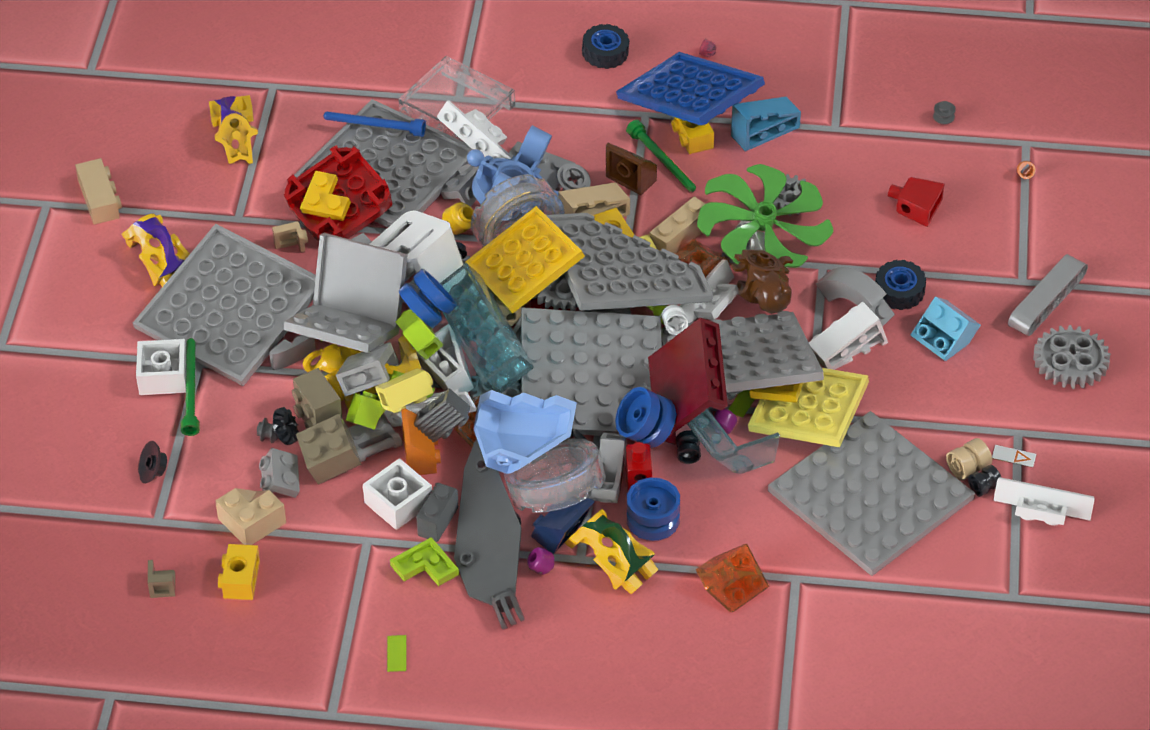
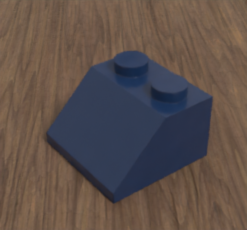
(559, 525)

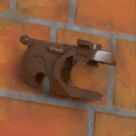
(765, 281)

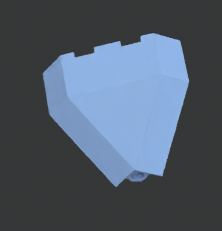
(520, 428)

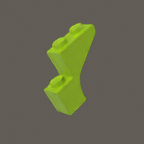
(419, 334)
(367, 408)

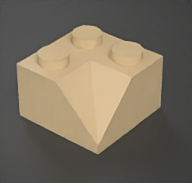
(250, 514)

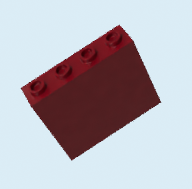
(690, 372)

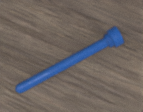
(415, 127)

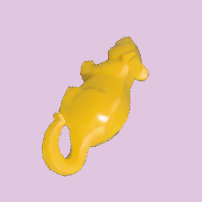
(331, 358)

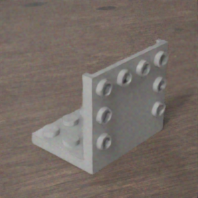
(353, 295)

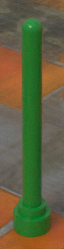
(637, 131)
(190, 424)

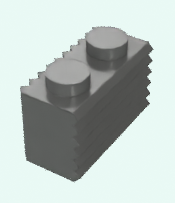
(442, 416)
(437, 512)

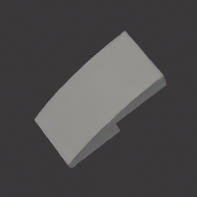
(289, 353)

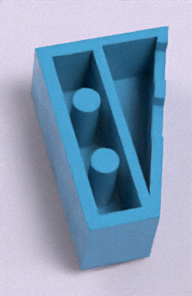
(763, 121)

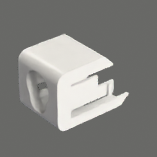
(433, 253)

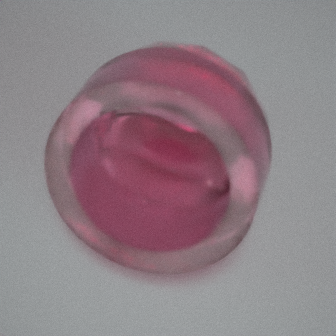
(707, 48)

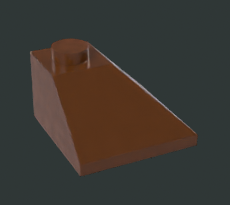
(629, 169)

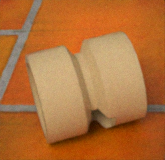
(969, 458)

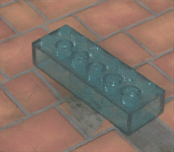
(484, 331)

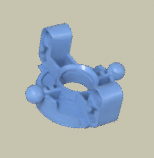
(497, 170)

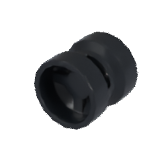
(688, 447)
(983, 481)

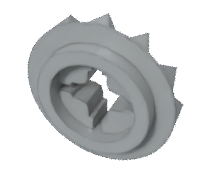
(575, 172)

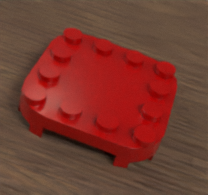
(356, 180)

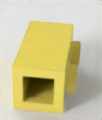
(404, 390)

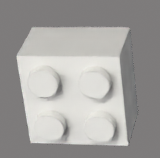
(161, 366)
(396, 493)

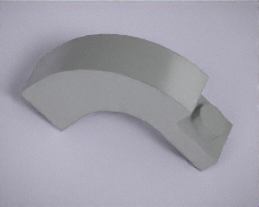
(856, 287)
(612, 456)

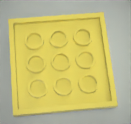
(821, 411)

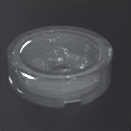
(512, 195)
(557, 477)

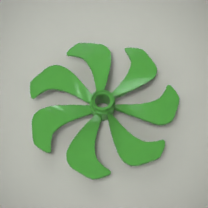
(762, 214)

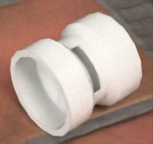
(676, 324)

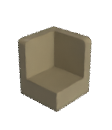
(160, 582)

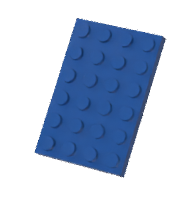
(690, 88)

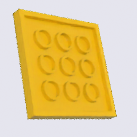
(525, 259)

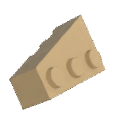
(595, 199)

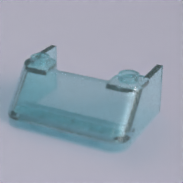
(721, 447)

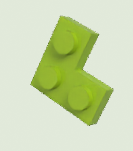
(426, 557)

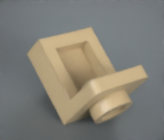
(289, 235)

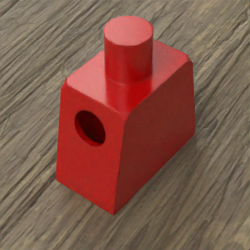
(918, 199)
(637, 462)

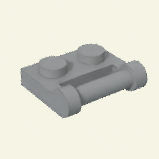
(366, 436)

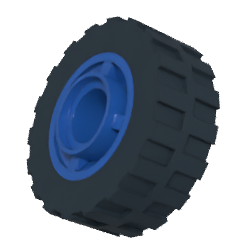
(605, 46)
(902, 283)

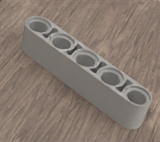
(1047, 295)

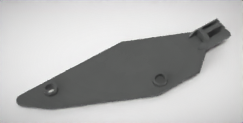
(488, 539)

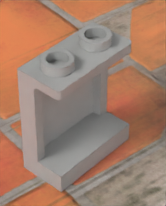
(366, 369)

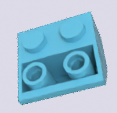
(945, 328)

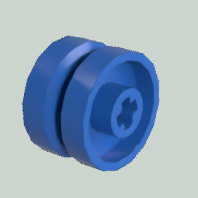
(424, 301)
(645, 417)
(653, 509)

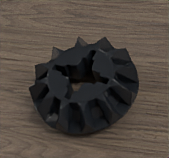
(286, 433)

